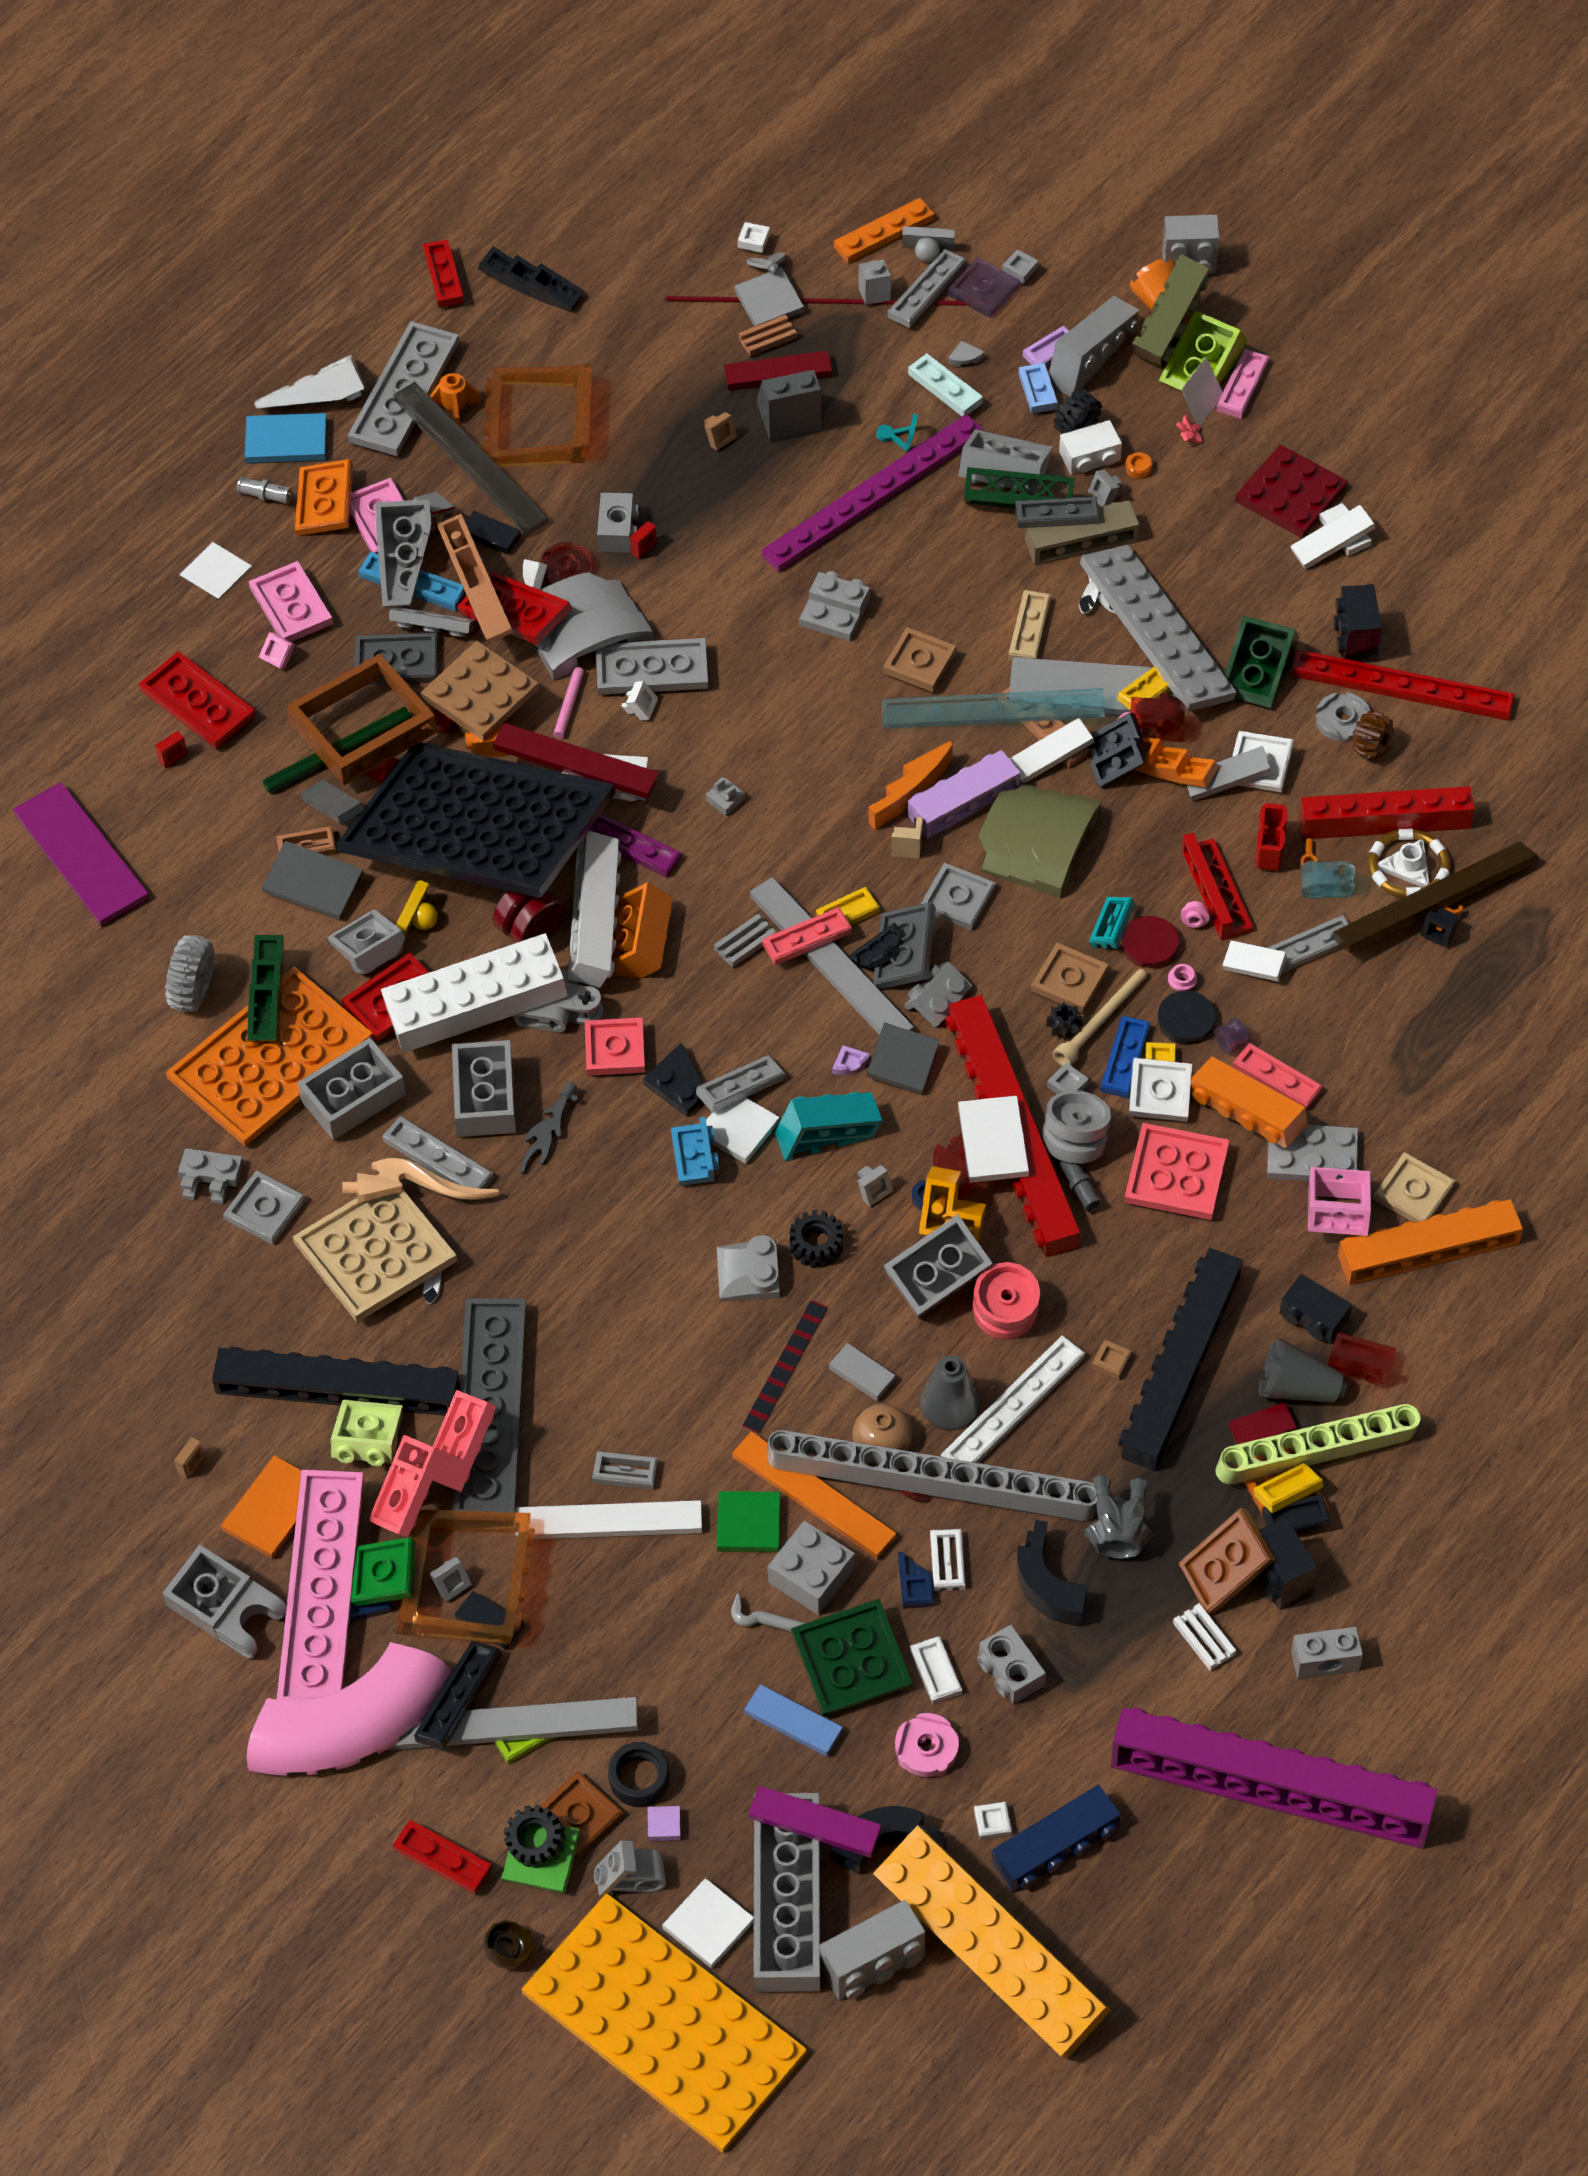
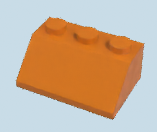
(641, 931)

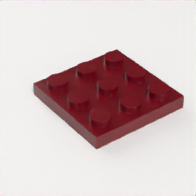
(1291, 491)

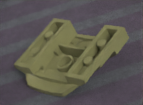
(1035, 836)

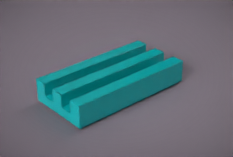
(1116, 922)

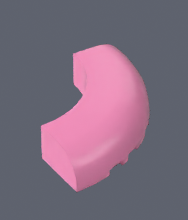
(350, 1722)

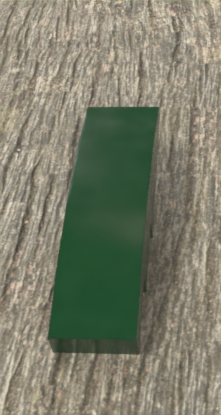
(265, 988)

